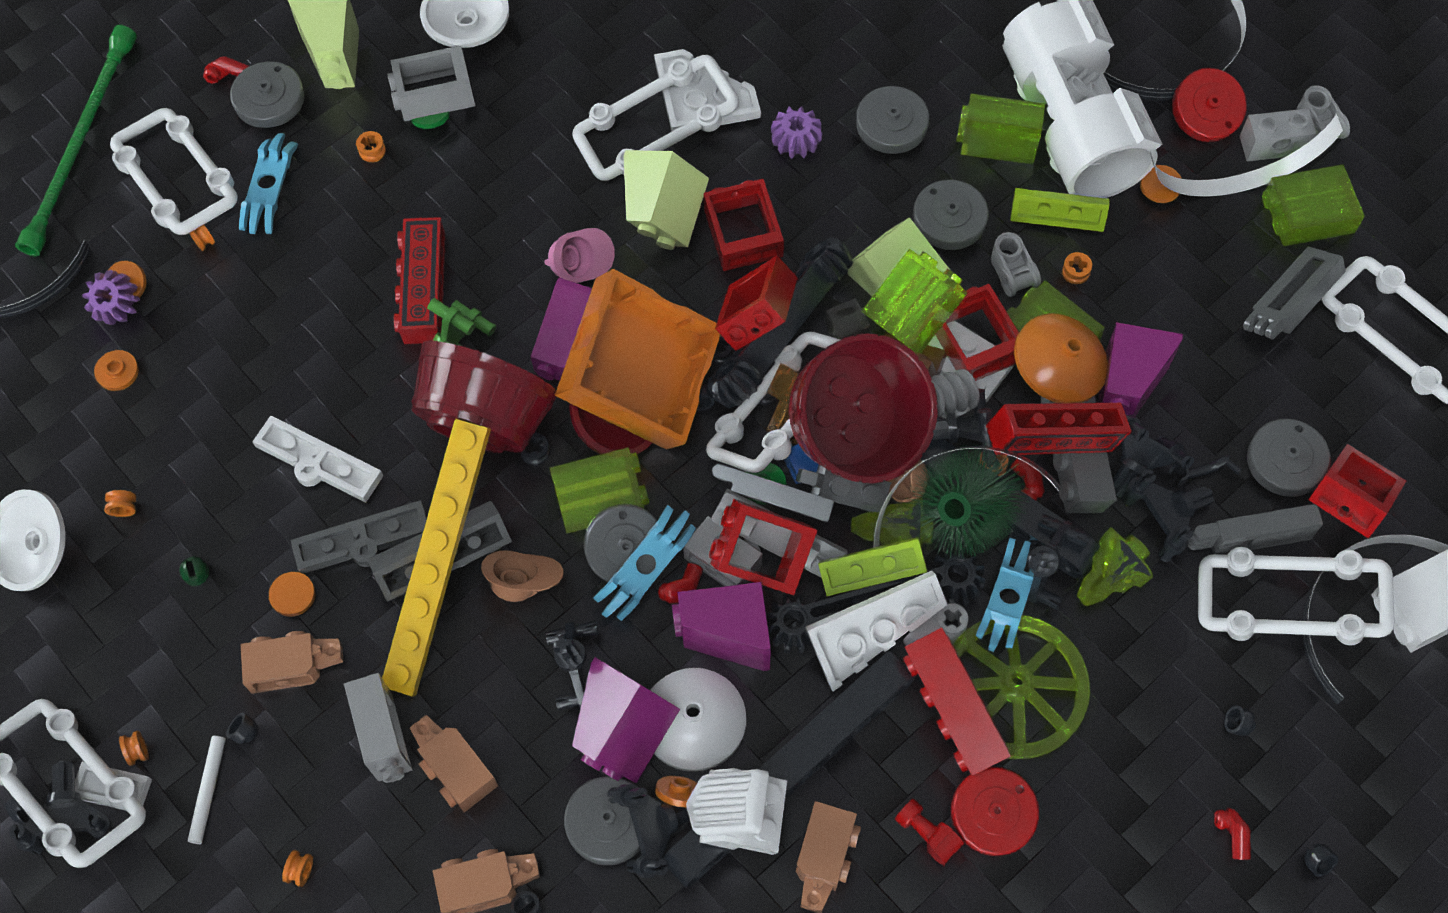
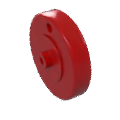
(1209, 105)
(994, 811)

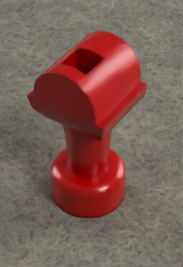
(940, 839)

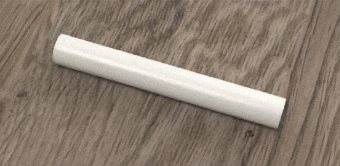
(206, 790)

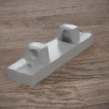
(775, 537)

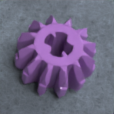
(796, 132)
(122, 297)

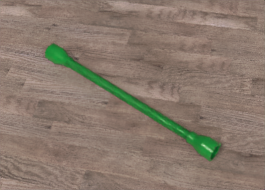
(34, 235)

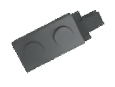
(844, 491)

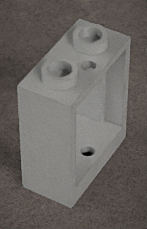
(435, 98)
(378, 728)

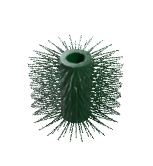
(968, 500)

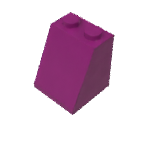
(559, 328)
(1136, 364)
(725, 623)
(620, 723)

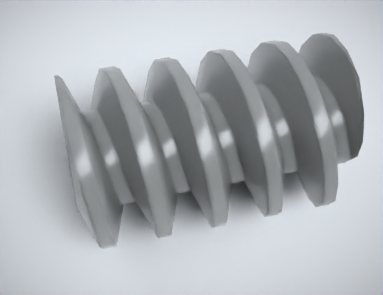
(955, 391)

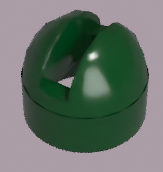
(200, 568)

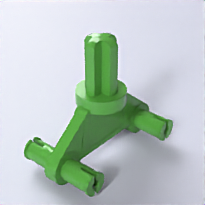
(458, 321)

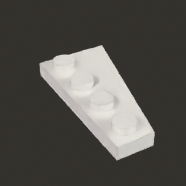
(867, 628)

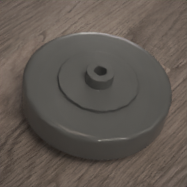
(267, 94)
(892, 119)
(951, 214)
(1288, 457)
(615, 536)
(598, 828)

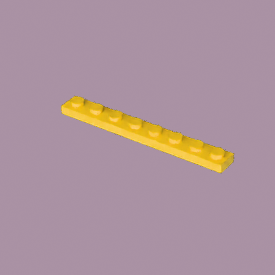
(435, 557)

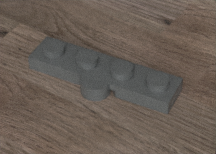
(359, 538)

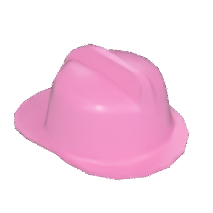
(581, 255)

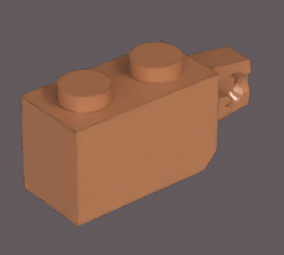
(287, 661)
(454, 764)
(824, 853)
(483, 881)

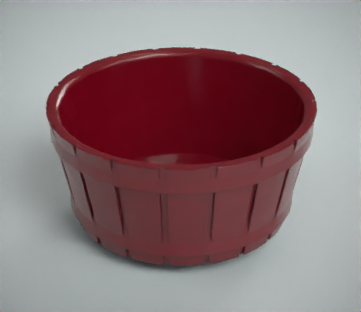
(479, 390)
(864, 408)

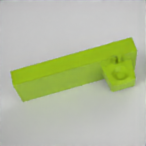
(1059, 209)
(872, 566)

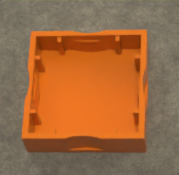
(639, 360)

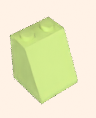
(330, 38)
(662, 196)
(880, 258)

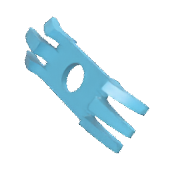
(267, 198)
(630, 578)
(1002, 612)

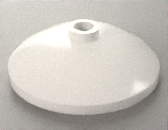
(463, 21)
(29, 539)
(710, 736)

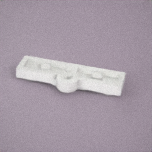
(317, 460)

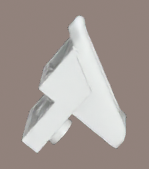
(738, 809)

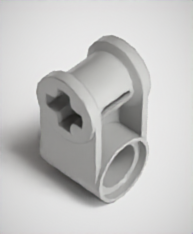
(1323, 109)
(1017, 269)
(949, 612)

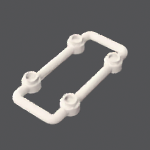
(680, 74)
(165, 210)
(1351, 317)
(775, 443)
(1346, 565)
(119, 791)

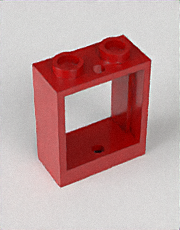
(751, 249)
(757, 302)
(994, 358)
(1366, 502)
(792, 560)

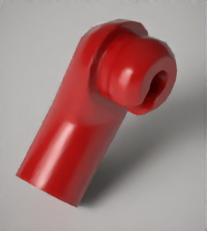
(221, 68)
(1032, 479)
(689, 582)
(1239, 830)

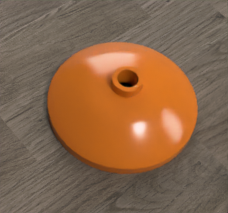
(1054, 368)

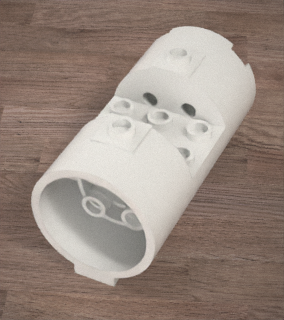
(1097, 135)

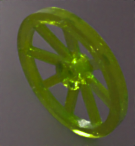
(1019, 693)

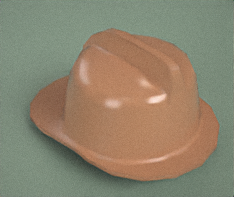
(520, 575)

